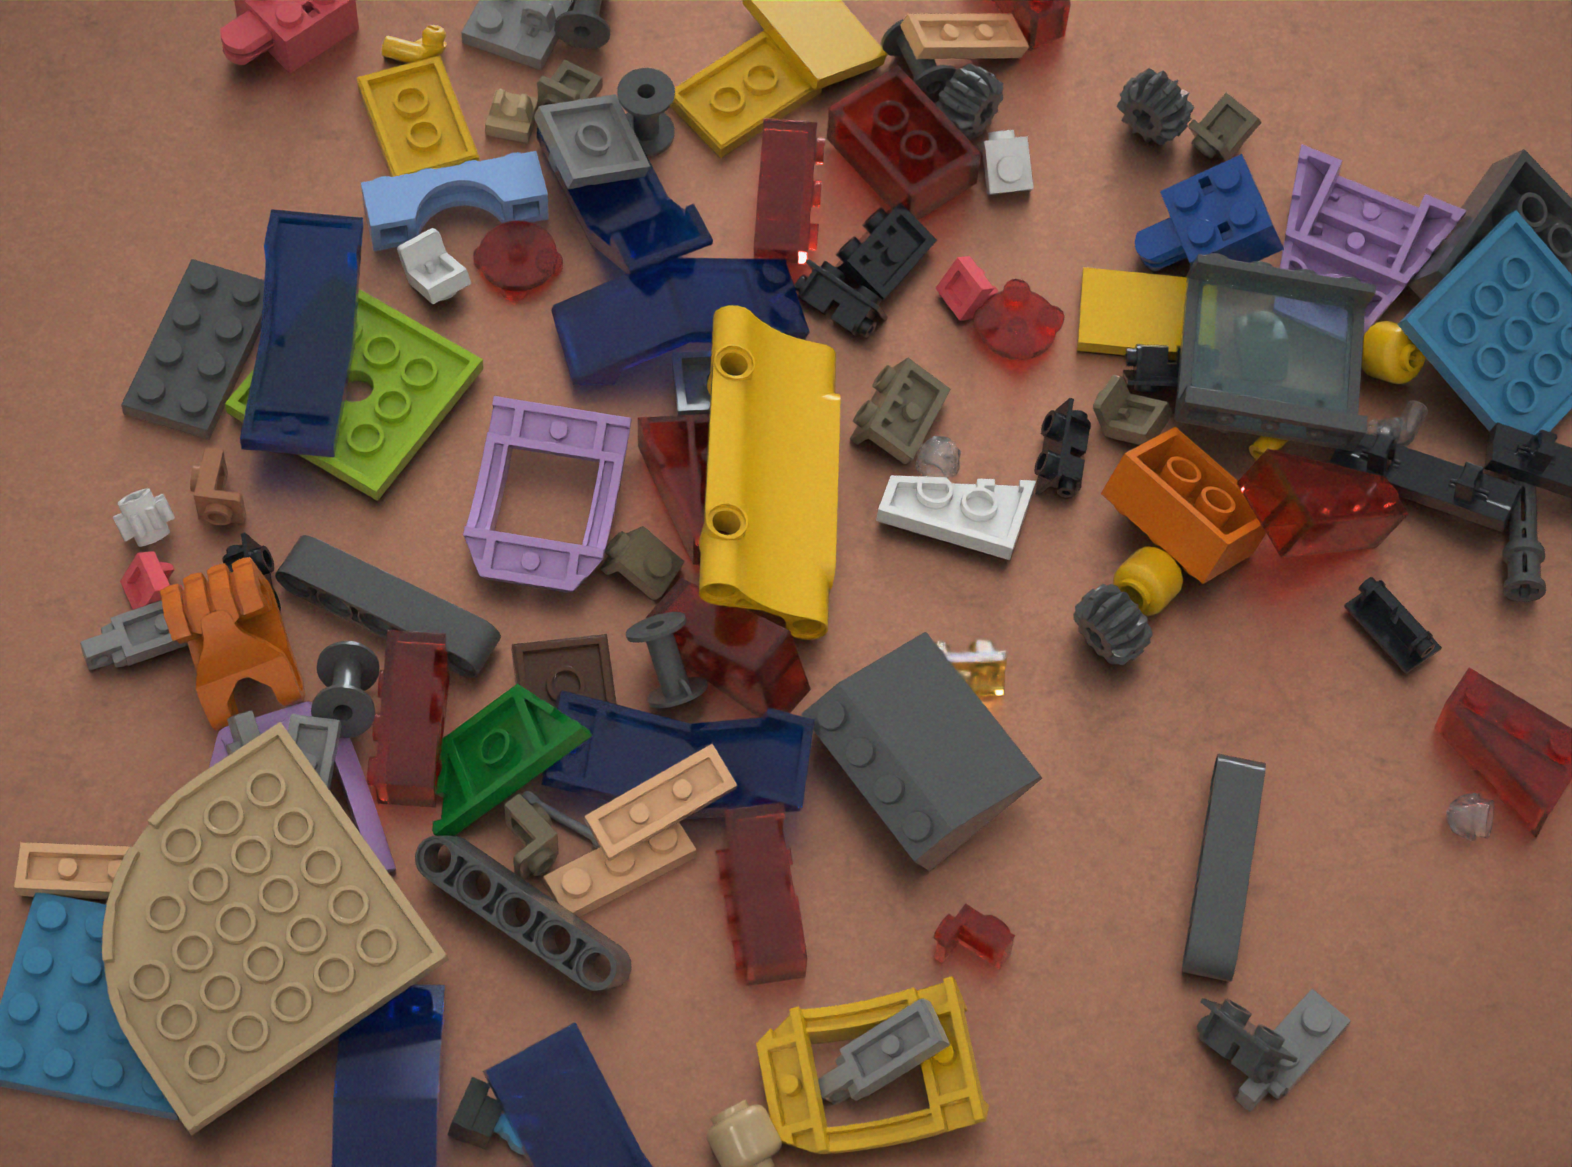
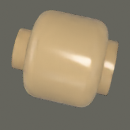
(744, 1137)

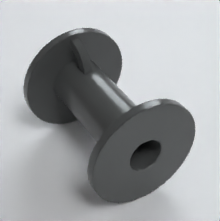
(583, 26)
(926, 72)
(646, 96)
(347, 672)
(673, 680)

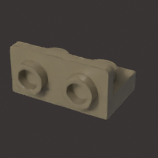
(900, 410)

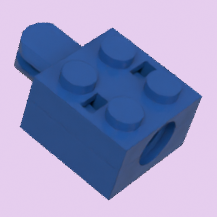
(1209, 215)

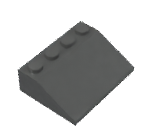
(1506, 187)
(922, 749)

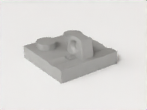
(516, 28)
(591, 141)

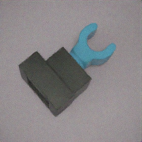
(480, 1117)

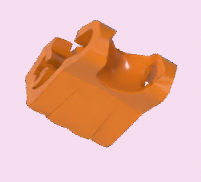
(232, 635)

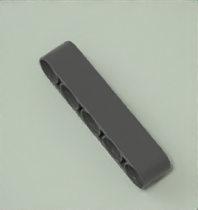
(384, 602)
(1224, 868)
(545, 913)

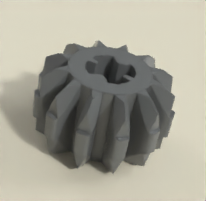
(971, 99)
(1155, 106)
(1112, 624)

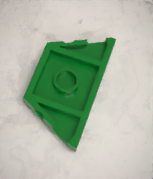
(499, 754)

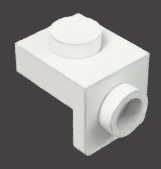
(1006, 163)
(431, 267)

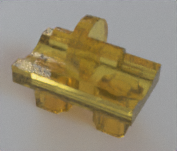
(980, 666)

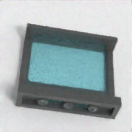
(1272, 352)

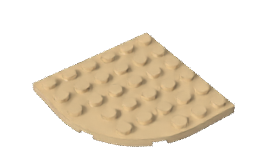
(252, 930)

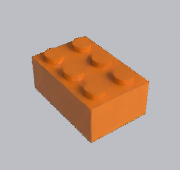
(1185, 504)

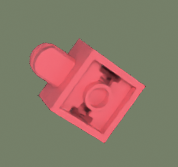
(287, 29)

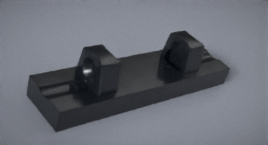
(1530, 458)
(1434, 481)

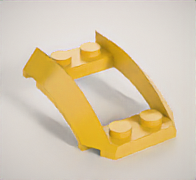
(794, 1087)

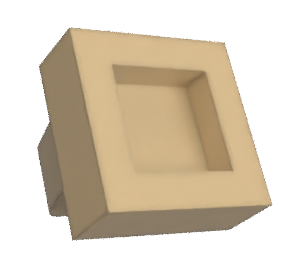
(511, 116)

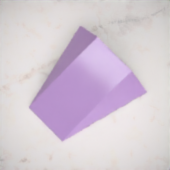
(1360, 232)

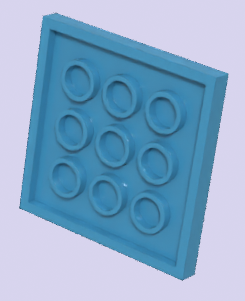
(1502, 329)
(59, 1018)

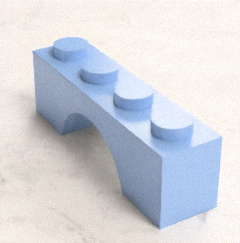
(504, 186)

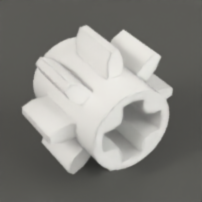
(143, 517)

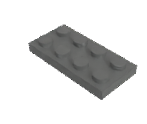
(198, 350)

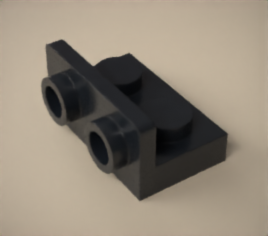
(886, 250)

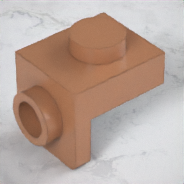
(209, 495)

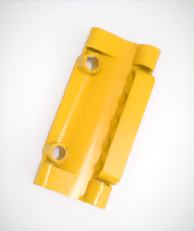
(771, 473)

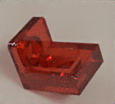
(979, 933)

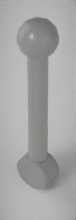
(562, 818)

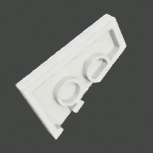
(967, 515)

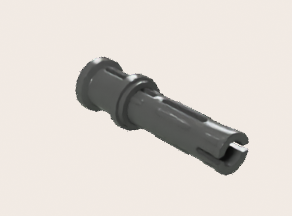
(1524, 544)

